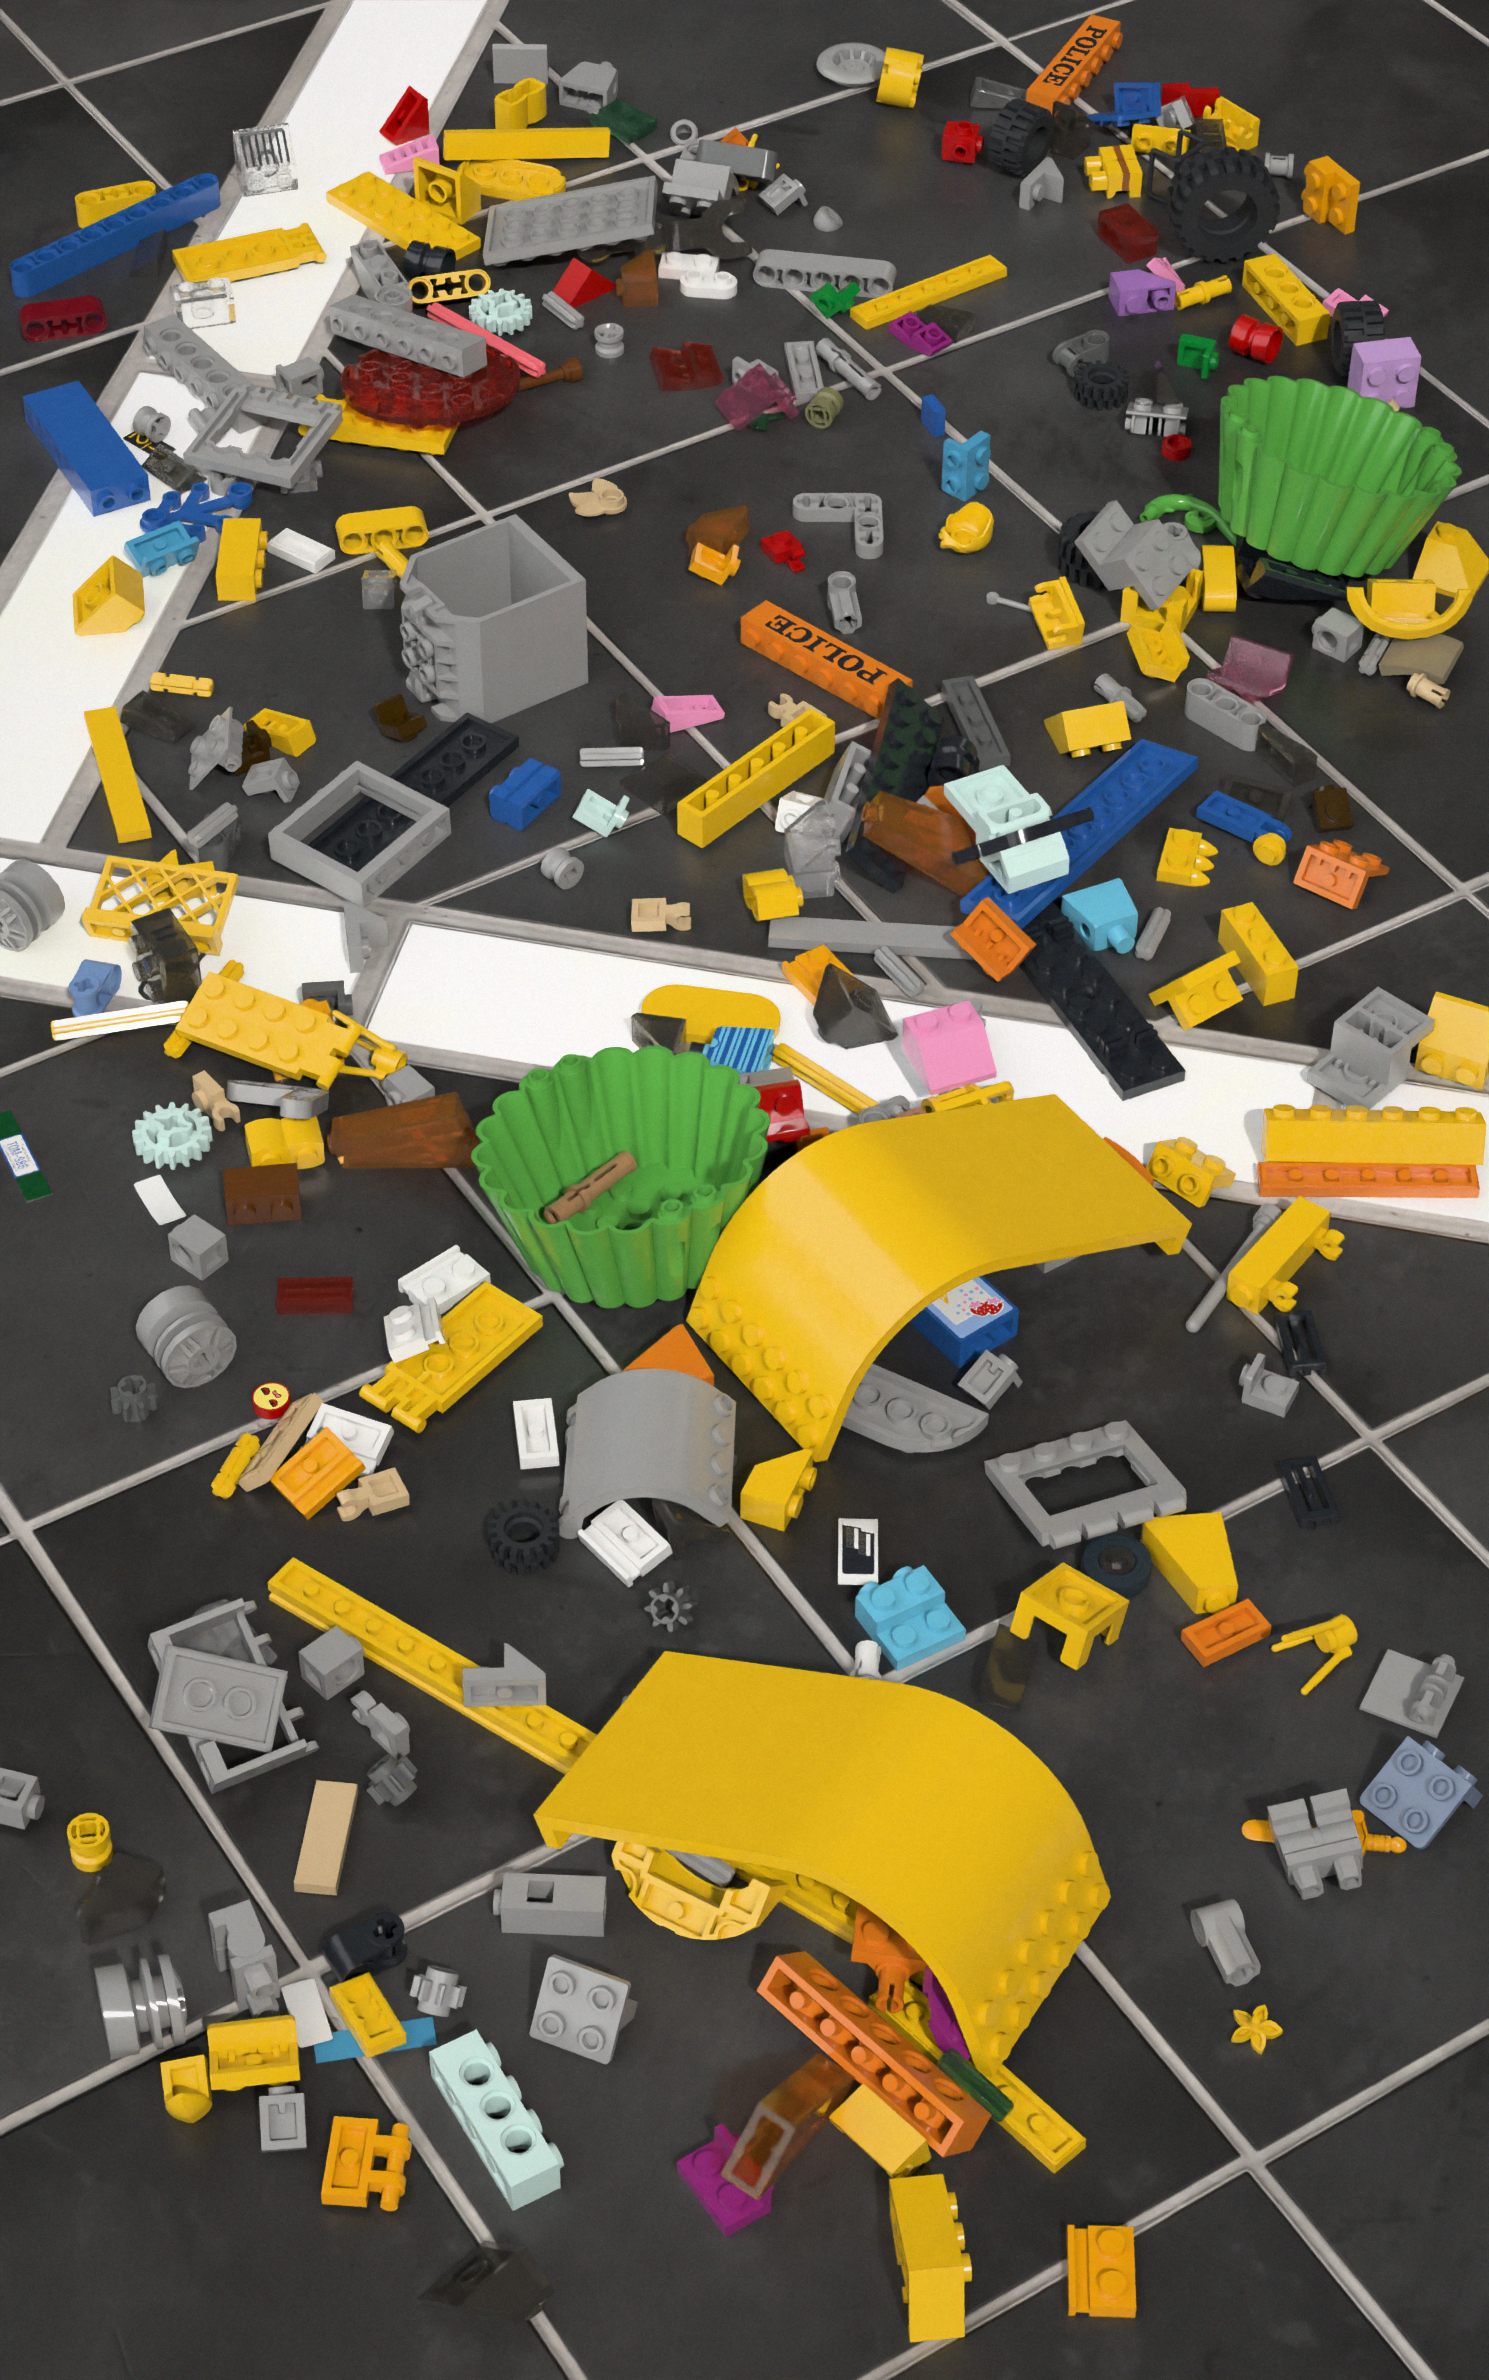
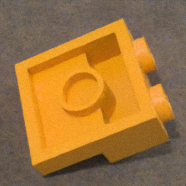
(1330, 194)

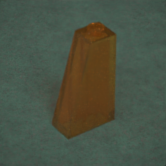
(924, 839)
(406, 1135)
(786, 2124)

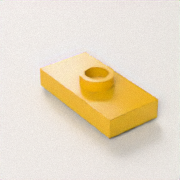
(367, 2015)

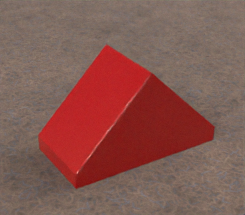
(408, 119)
(581, 284)

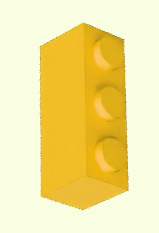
(241, 559)
(1263, 957)

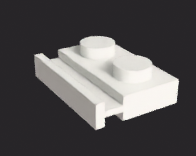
(446, 1278)
(413, 1329)
(362, 1435)
(625, 1542)

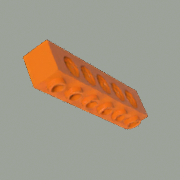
(874, 2052)

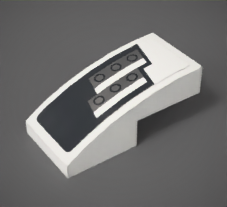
(857, 1551)

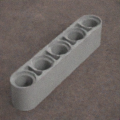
(811, 270)

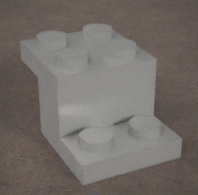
(698, 186)
(1133, 555)
(1370, 1049)

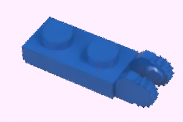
(1240, 818)

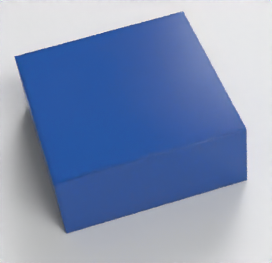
(933, 415)

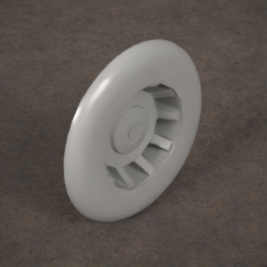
(851, 64)

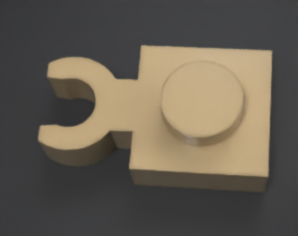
(787, 710)

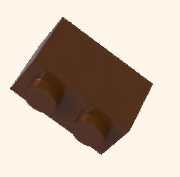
(262, 1194)

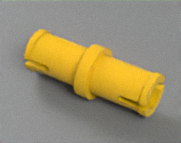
(1202, 292)

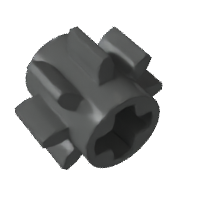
(133, 1398)
(680, 1608)
(392, 1780)

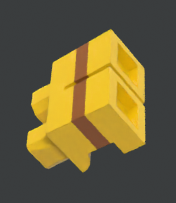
(1114, 170)

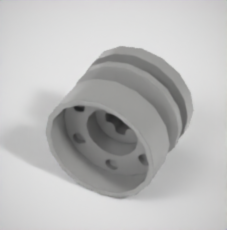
(27, 903)
(186, 1336)
(140, 2005)

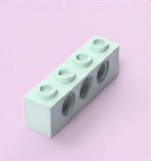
(518, 2175)

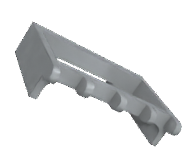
(207, 1751)

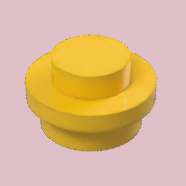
(1270, 849)

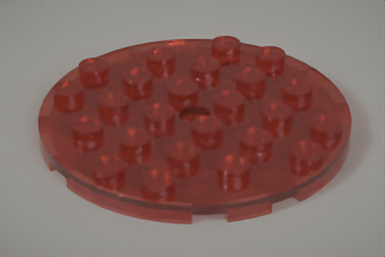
(420, 395)

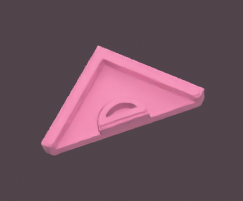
(1163, 268)

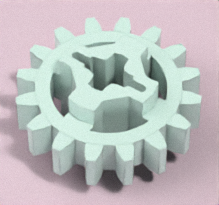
(501, 311)
(172, 1135)

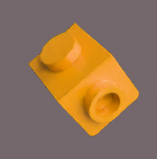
(714, 565)

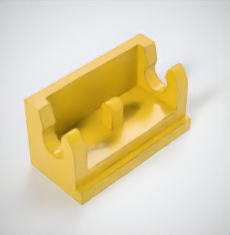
(1239, 125)
(1057, 614)
(881, 2133)

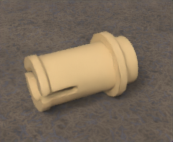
(1428, 690)

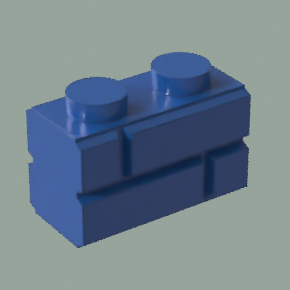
(525, 794)

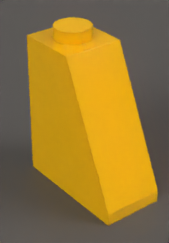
(1194, 1559)

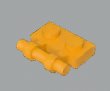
(351, 2162)

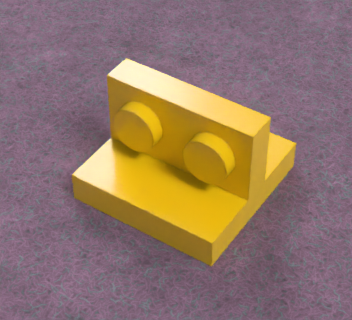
(1201, 991)

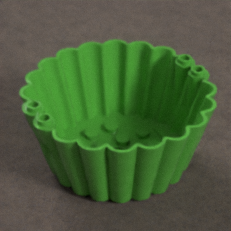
(1327, 474)
(654, 1230)

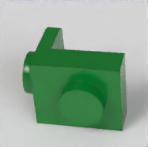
(831, 301)
(1198, 354)

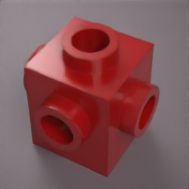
(962, 142)

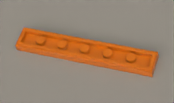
(1367, 1180)

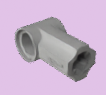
(843, 602)
(1223, 1931)

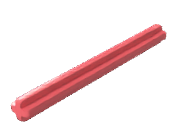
(525, 361)

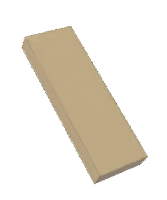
(280, 1442)
(326, 1838)

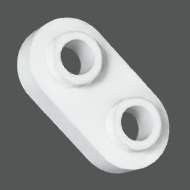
(708, 284)

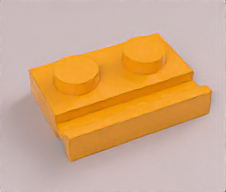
(808, 970)
(317, 1473)
(1101, 2271)

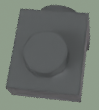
(332, 992)

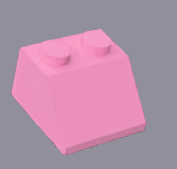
(948, 1047)

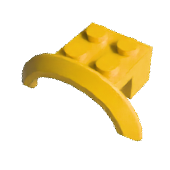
(1405, 607)

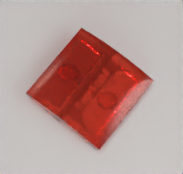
(686, 369)

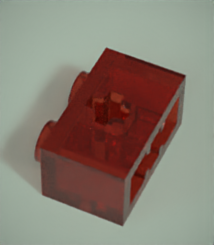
(1127, 233)

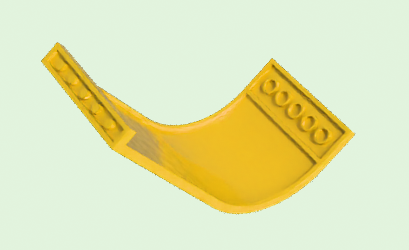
(890, 1220)
(869, 1791)

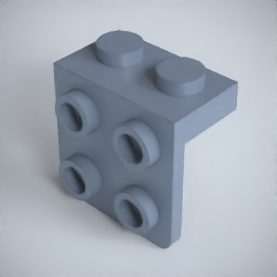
(1418, 1792)

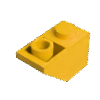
(777, 1489)

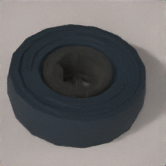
(1122, 1550)

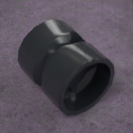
(424, 261)
(952, 760)

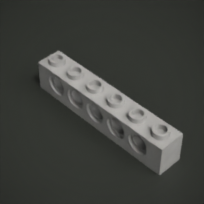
(408, 335)
(197, 367)

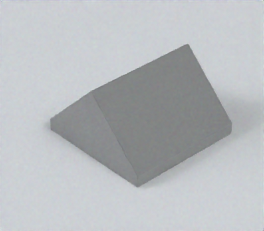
(520, 62)

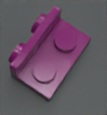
(721, 2199)

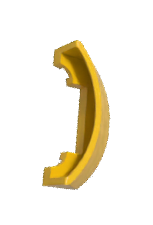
(687, 1903)

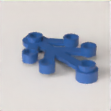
(238, 496)

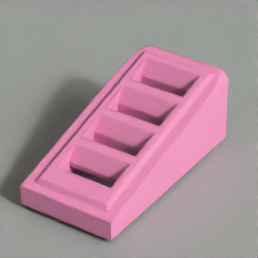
(401, 158)
(687, 710)

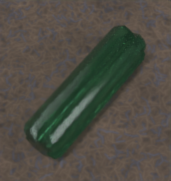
(975, 2084)

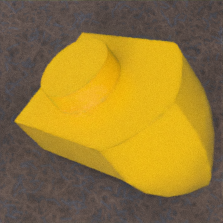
(187, 2088)

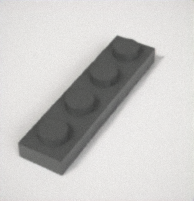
(976, 721)

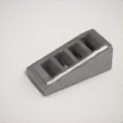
(993, 94)

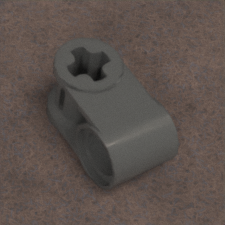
(1083, 349)
(222, 846)

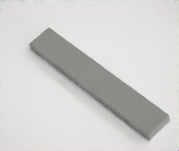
(865, 937)

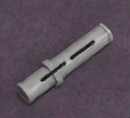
(841, 363)

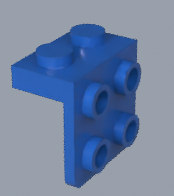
(1132, 102)

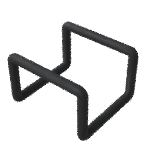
(1177, 160)

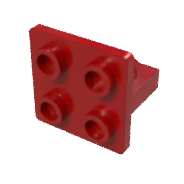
(785, 1108)

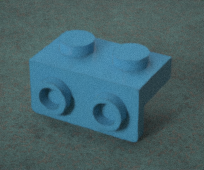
(966, 466)
(162, 549)

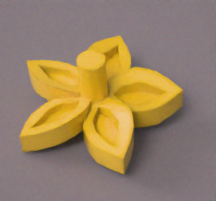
(1256, 2028)

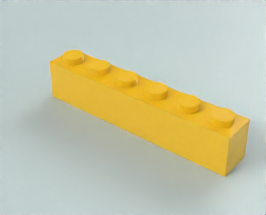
(755, 778)
(1373, 1135)

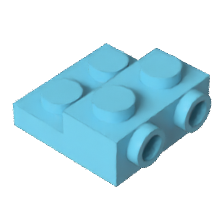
(908, 1617)

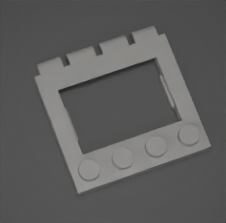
(258, 466)
(1161, 1496)

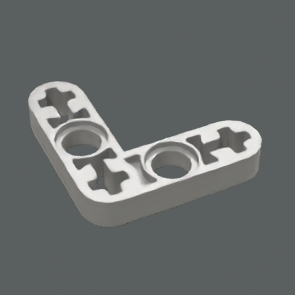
(817, 508)
(293, 1100)

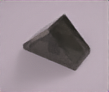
(660, 1031)

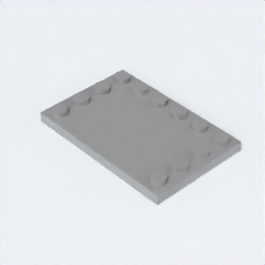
(570, 221)

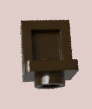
(396, 720)
(255, 747)
(1331, 809)

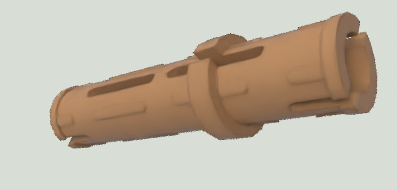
(579, 1196)

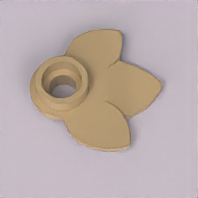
(602, 499)

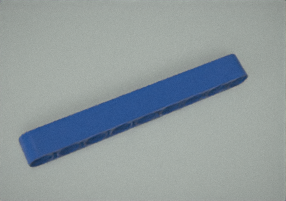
(114, 235)

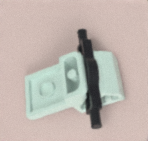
(1012, 829)

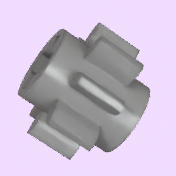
(438, 1991)

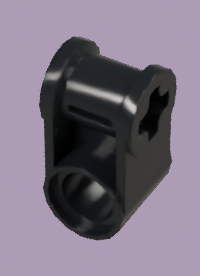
(366, 1950)

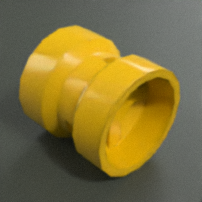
(90, 1842)

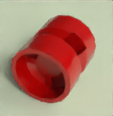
(1258, 340)

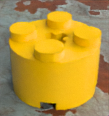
(900, 78)

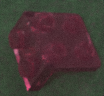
(753, 395)
(1253, 669)

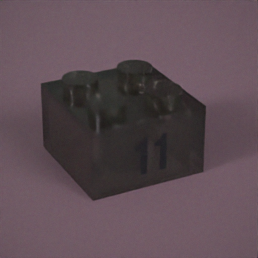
(165, 958)

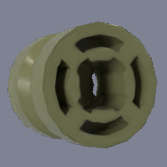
(824, 407)

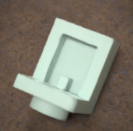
(600, 813)

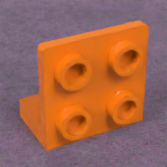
(1337, 871)

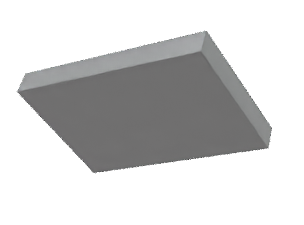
(218, 1699)

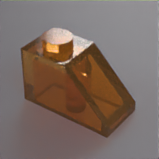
(639, 281)
(719, 529)

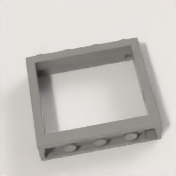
(380, 873)

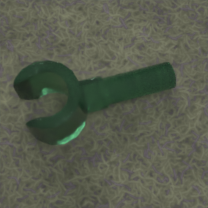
(761, 421)

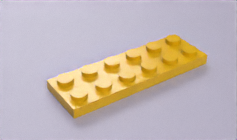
(399, 215)

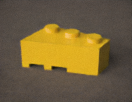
(930, 2256)

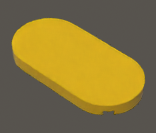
(513, 178)
(711, 1008)

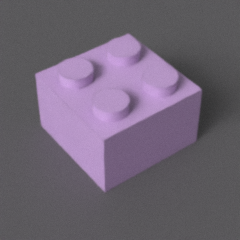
(1386, 370)

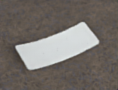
(159, 1200)

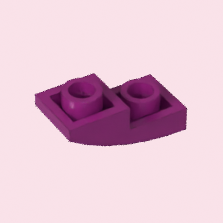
(918, 336)

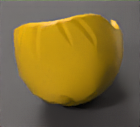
(968, 529)

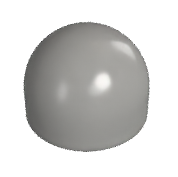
(683, 126)
(827, 220)

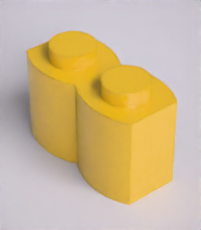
(521, 105)
(772, 894)
(285, 1142)

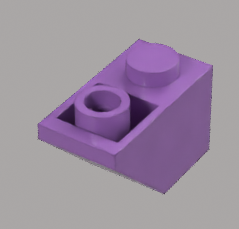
(1140, 292)

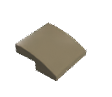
(1428, 655)

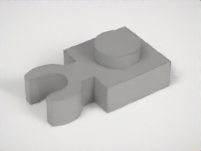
(385, 1726)

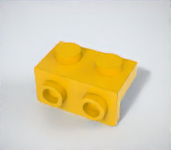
(1162, 138)
(1161, 652)
(1188, 1170)
(253, 2052)

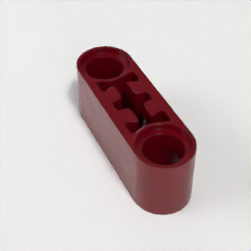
(62, 318)

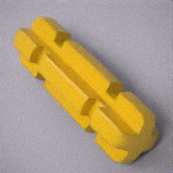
(182, 684)
(235, 1465)

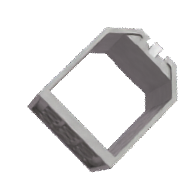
(493, 623)

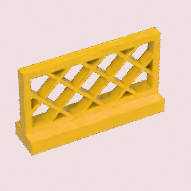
(116, 923)

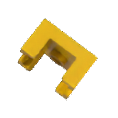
(1178, 606)
(1073, 1606)

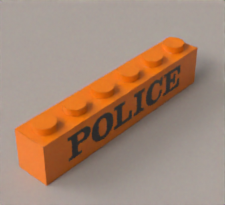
(1076, 63)
(819, 657)

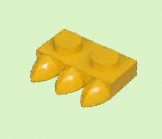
(1185, 858)

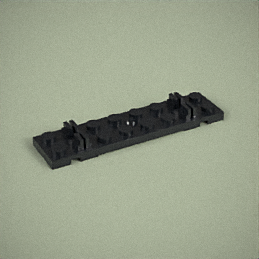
(1107, 1024)

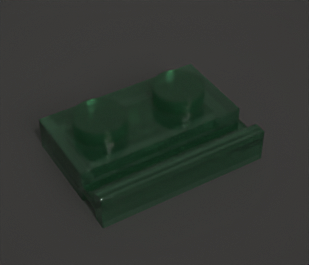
(624, 121)

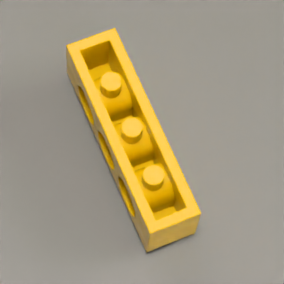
(1286, 299)

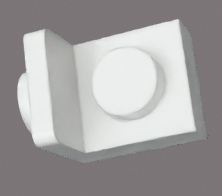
(792, 807)

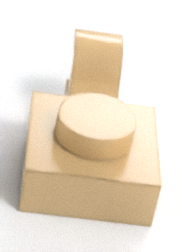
(654, 914)
(211, 1098)
(377, 1491)

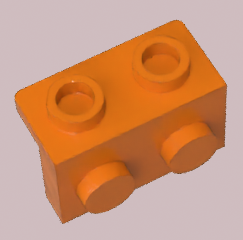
(993, 940)

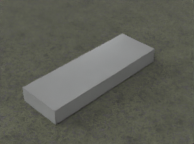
(803, 369)

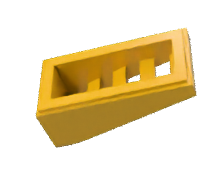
(287, 732)

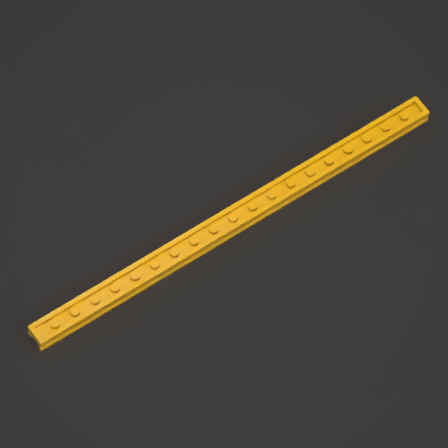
(532, 1728)

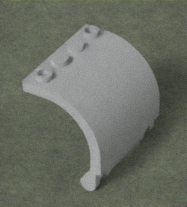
(649, 1439)

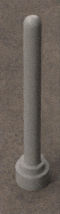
(1262, 1221)

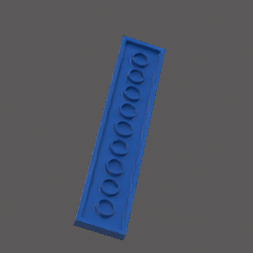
(1119, 802)

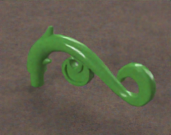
(1192, 521)

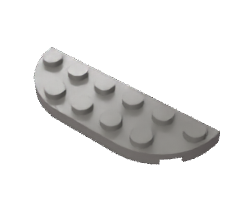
(910, 1414)

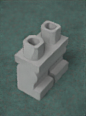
(1318, 1851)
(241, 1947)

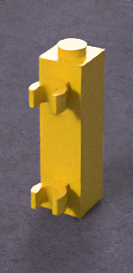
(1278, 1254)

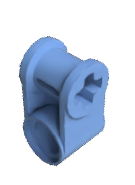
(94, 986)

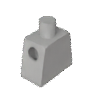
(589, 86)

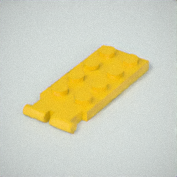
(249, 255)
(377, 433)
(266, 1030)
(477, 1339)

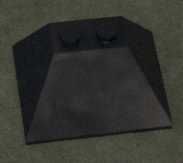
(1279, 579)

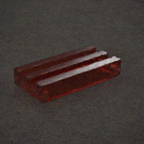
(313, 1295)

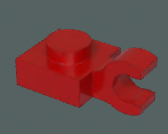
(784, 548)

